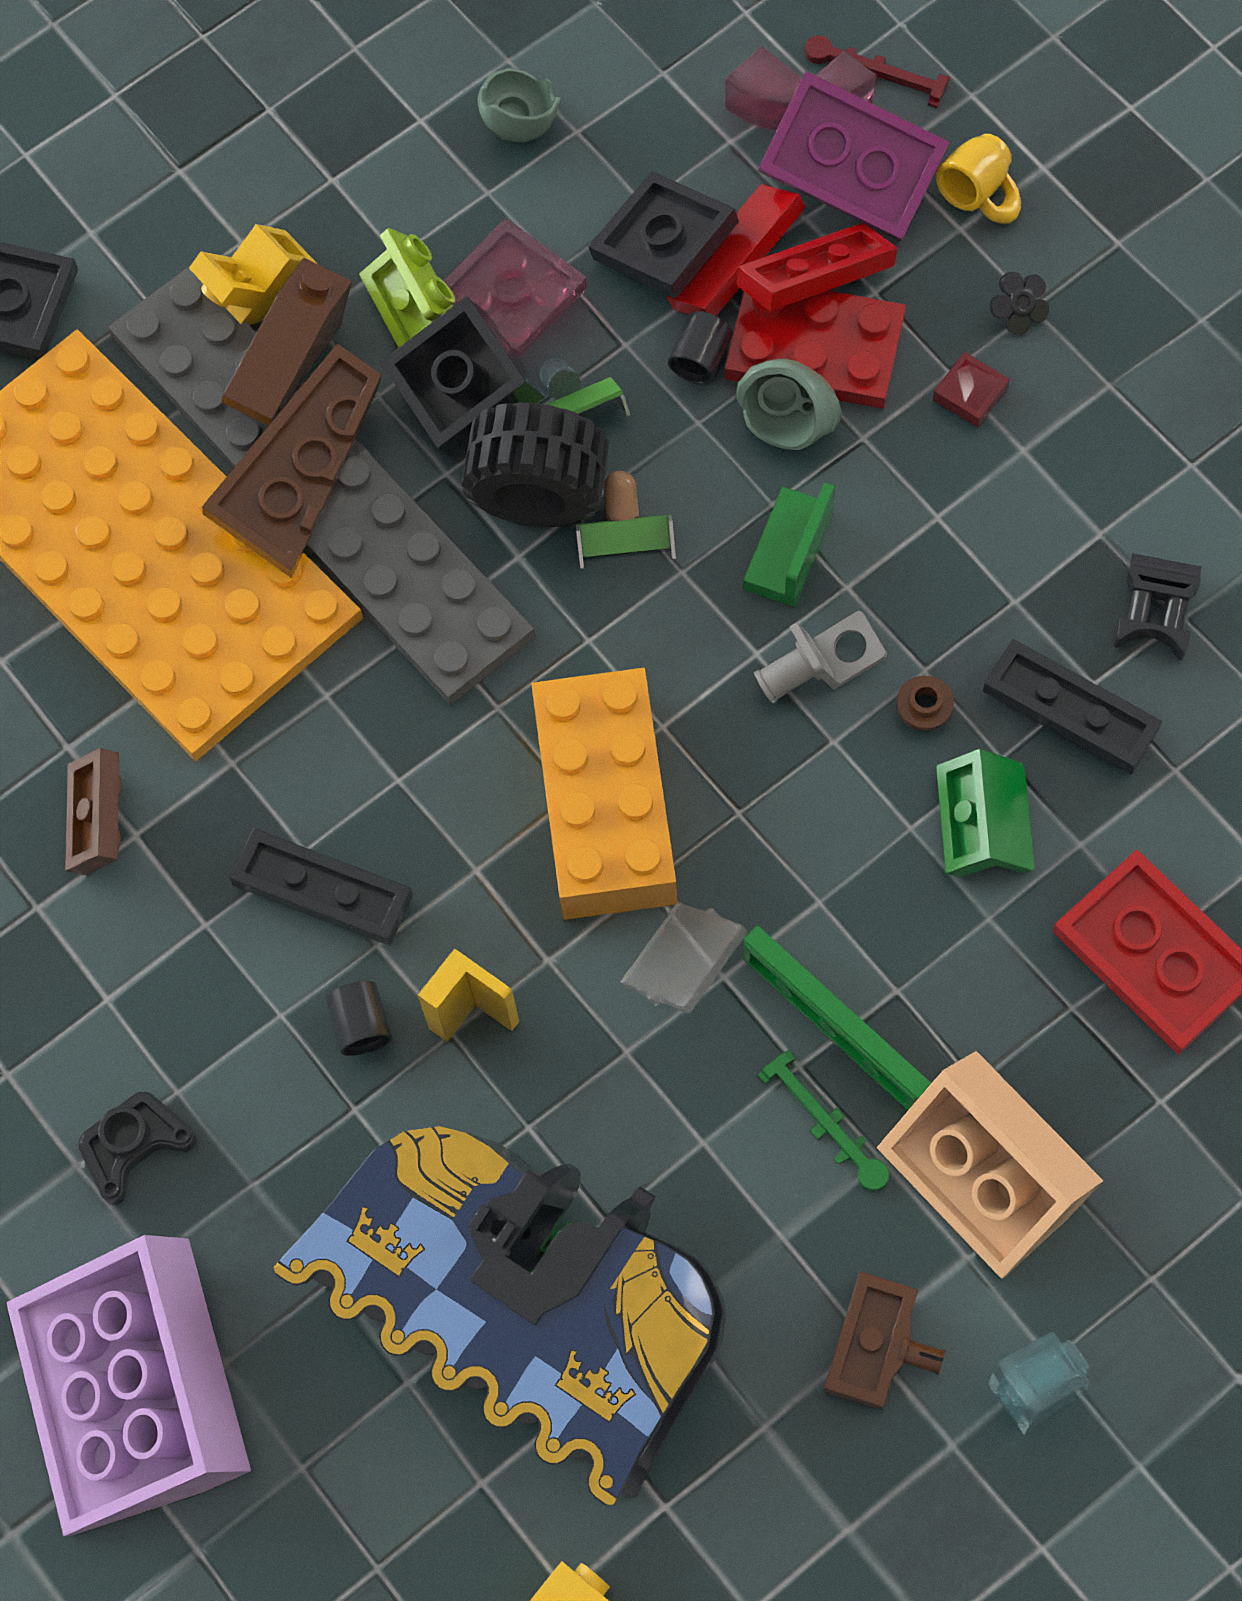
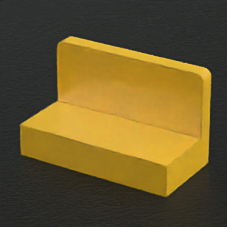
(458, 989)

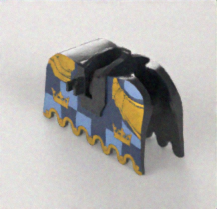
(585, 1342)

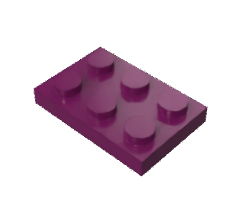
(853, 156)

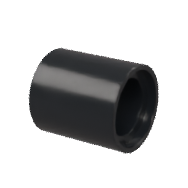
(700, 347)
(358, 1018)

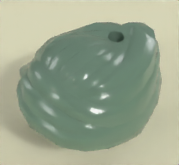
(787, 404)

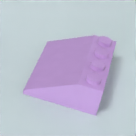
(127, 1384)

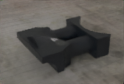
(1165, 581)

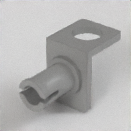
(818, 658)

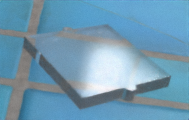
(684, 957)

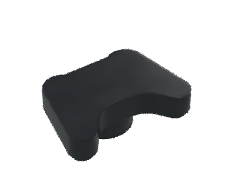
(128, 1137)

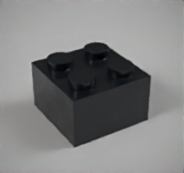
(457, 372)

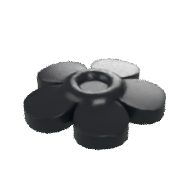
(1020, 302)

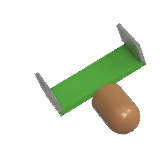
(624, 531)

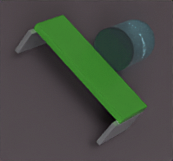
(565, 385)

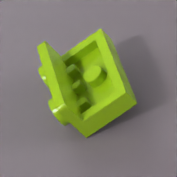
(406, 286)

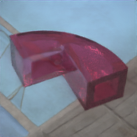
(764, 86)

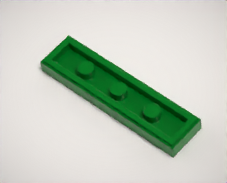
(833, 1018)

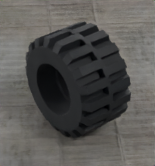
(535, 465)

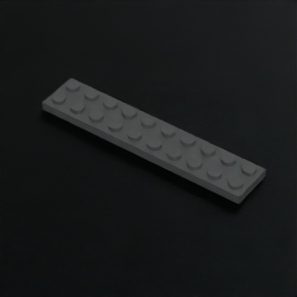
(370, 530)

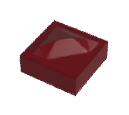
(971, 389)

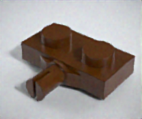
(877, 1342)

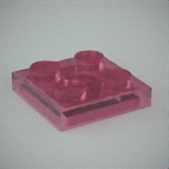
(517, 284)

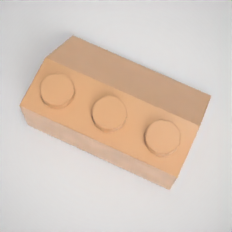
(988, 1163)

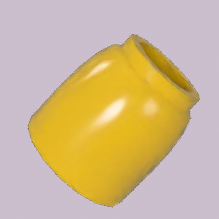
(975, 173)

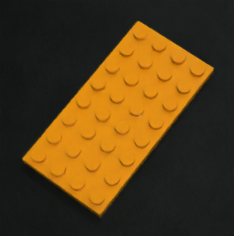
(117, 547)

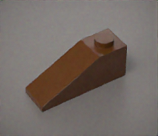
(288, 341)

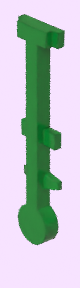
(872, 1173)

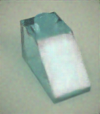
(1039, 1380)

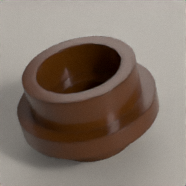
(925, 718)

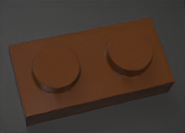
(92, 811)

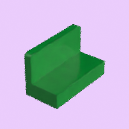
(790, 544)
(984, 814)

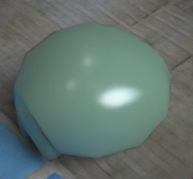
(517, 105)

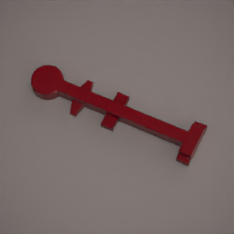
(820, 50)

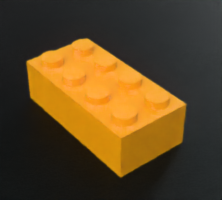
(604, 794)

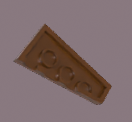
(292, 467)

